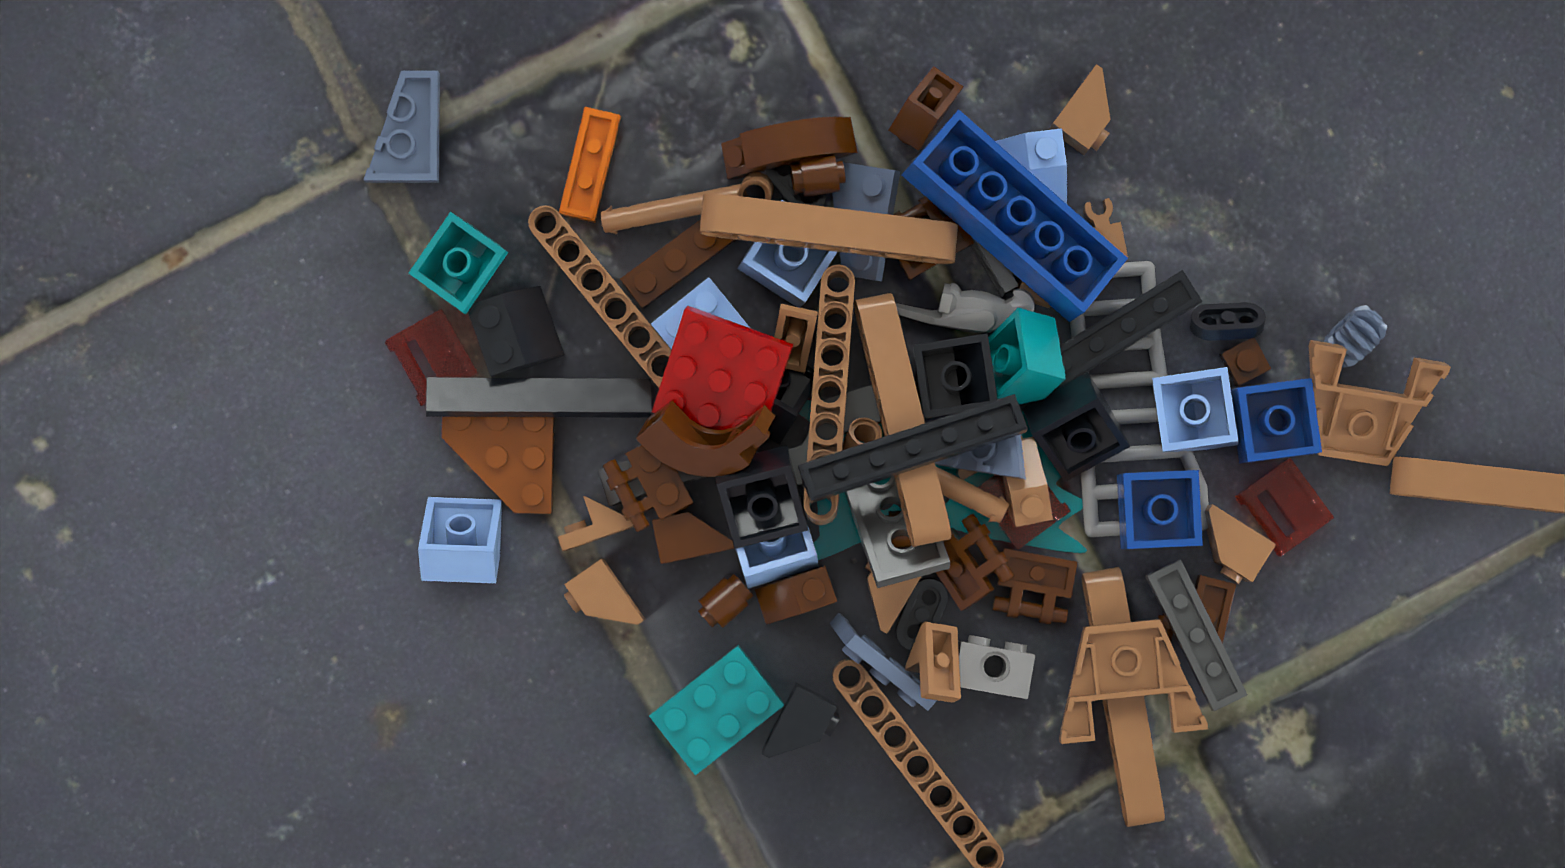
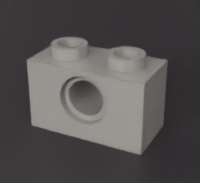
(1016, 671)

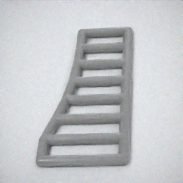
(1153, 342)

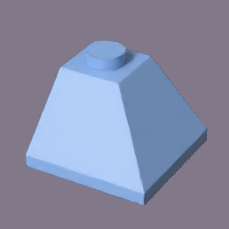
(1041, 155)

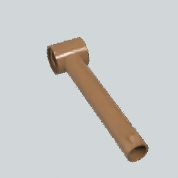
(676, 207)
(951, 486)

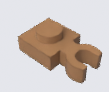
(1101, 223)

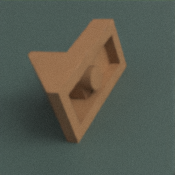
(605, 523)
(937, 660)

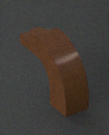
(787, 144)
(700, 450)

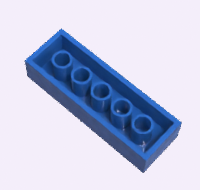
(1014, 216)

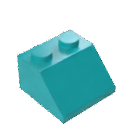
(458, 262)
(1026, 356)

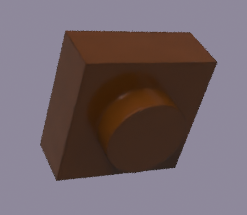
(1245, 361)

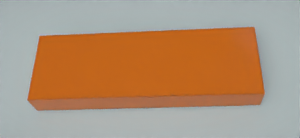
(589, 164)

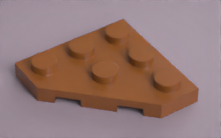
(509, 456)

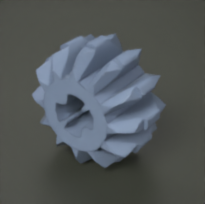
(1358, 333)

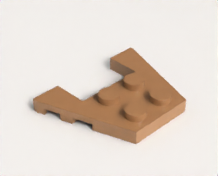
(1364, 421)
(1124, 663)

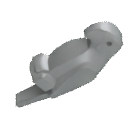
(970, 309)

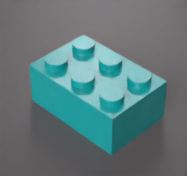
(716, 709)

